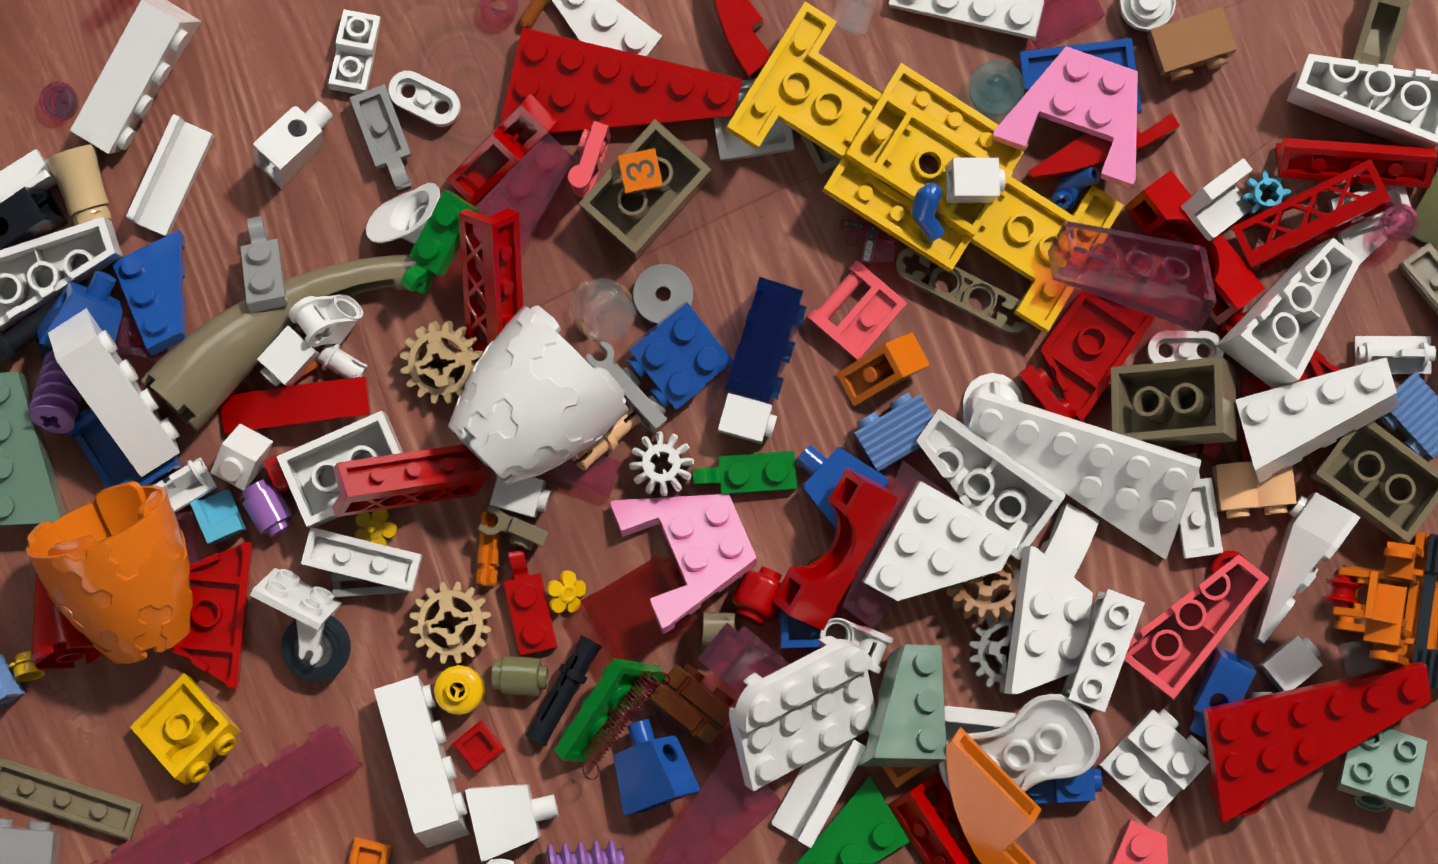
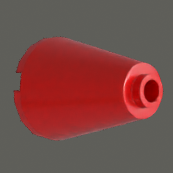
(54, 638)

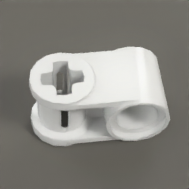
(326, 318)
(863, 638)

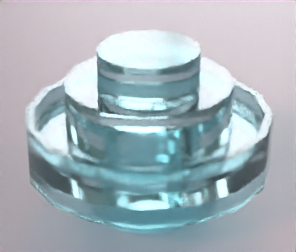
(996, 88)

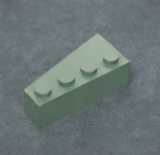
(27, 477)

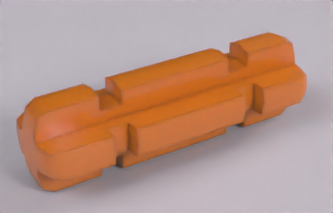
(488, 553)

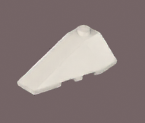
(1310, 537)

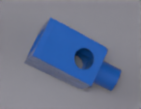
(76, 298)
(826, 475)
(1225, 675)
(652, 771)

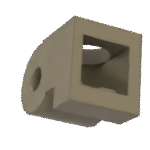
(711, 625)

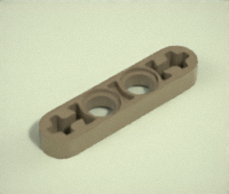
(960, 295)

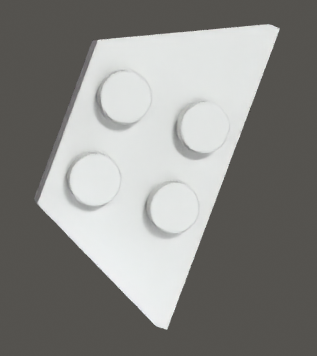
(1047, 623)

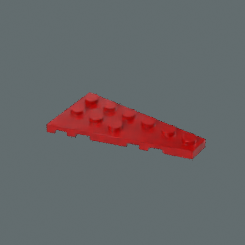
(612, 86)
(1284, 735)

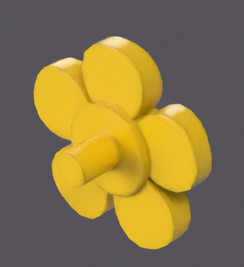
(375, 527)
(566, 592)

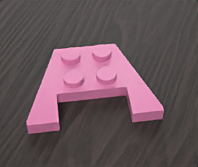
(1086, 97)
(703, 540)

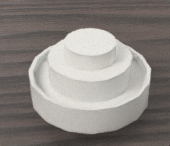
(1146, 14)

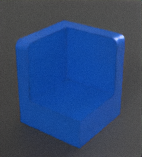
(797, 633)

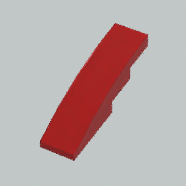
(1089, 151)
(297, 405)

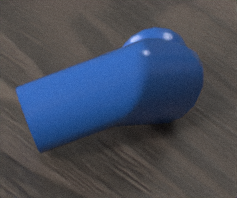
(1071, 186)
(924, 209)

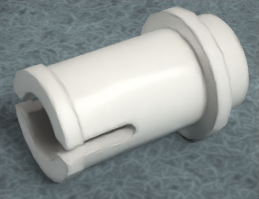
(341, 362)

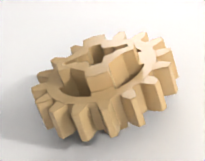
(439, 347)
(447, 605)

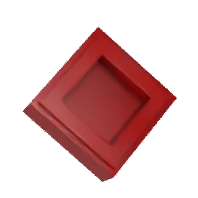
(478, 746)

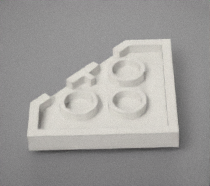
(937, 546)

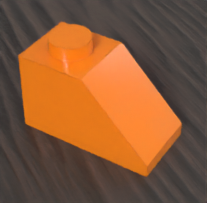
(882, 368)

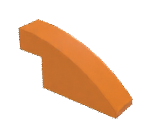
(988, 803)

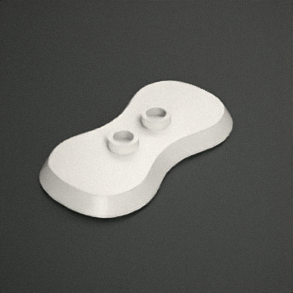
(1041, 743)

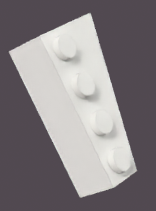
(134, 74)
(1371, 98)
(44, 266)
(113, 393)

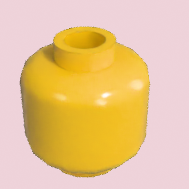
(473, 688)

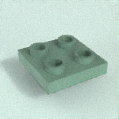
(1384, 771)

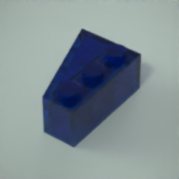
(766, 341)

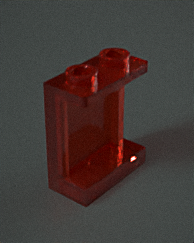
(625, 613)

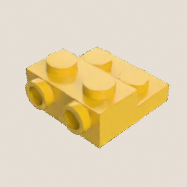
(186, 730)

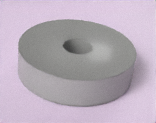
(660, 277)

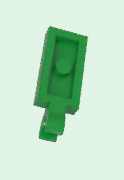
(436, 243)
(750, 473)

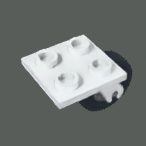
(315, 642)

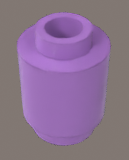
(266, 508)

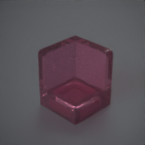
(131, 343)

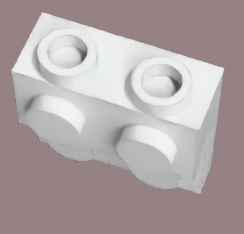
(1155, 761)

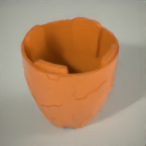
(118, 571)

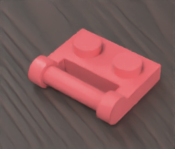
(592, 149)
(866, 319)

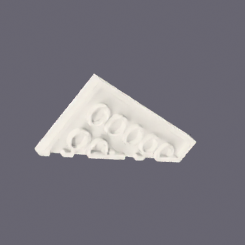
(1113, 475)

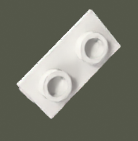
(1403, 353)
(187, 484)

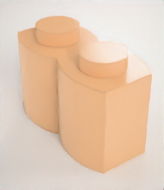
(1239, 490)

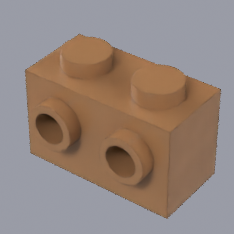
(1191, 44)

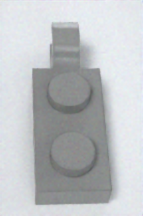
(383, 133)
(263, 269)
(647, 408)

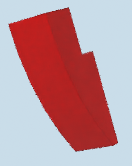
(738, 24)
(502, 149)

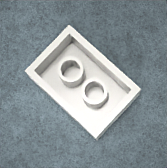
(312, 464)

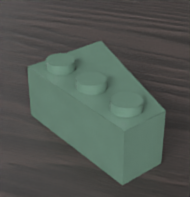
(910, 711)

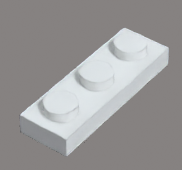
(361, 559)

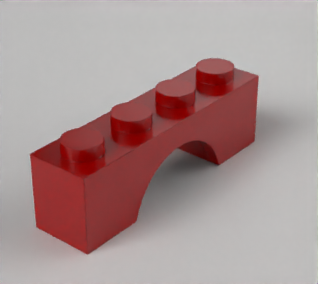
(1160, 213)
(816, 589)

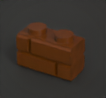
(693, 704)

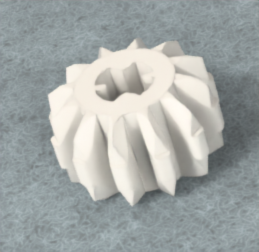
(650, 468)

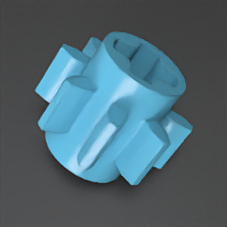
(1256, 192)

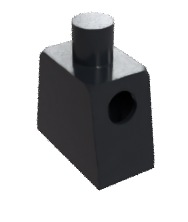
(28, 216)

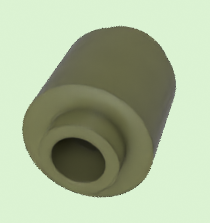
(519, 675)

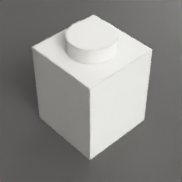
(973, 180)
(287, 358)
(747, 419)
(241, 457)
(521, 497)
(1291, 663)

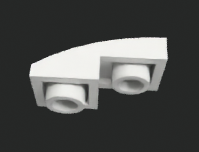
(354, 52)
(1070, 538)

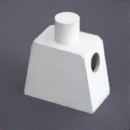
(283, 154)
(507, 817)

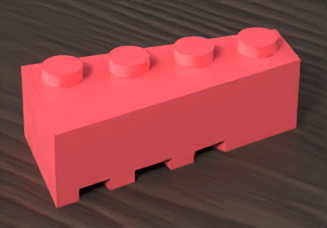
(1189, 631)

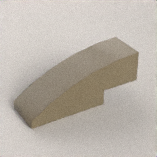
(1379, 31)

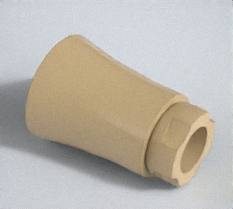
(80, 183)

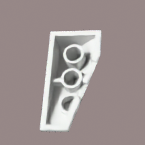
(990, 479)

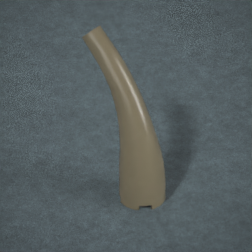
(222, 352)

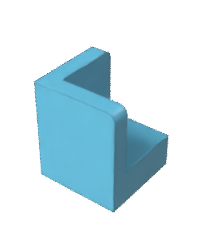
(219, 517)

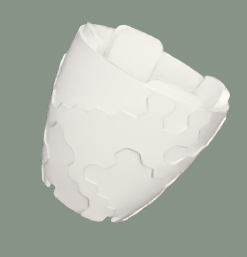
(534, 400)

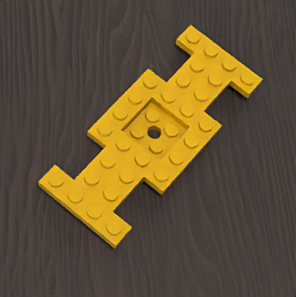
(886, 137)

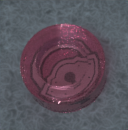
(59, 101)

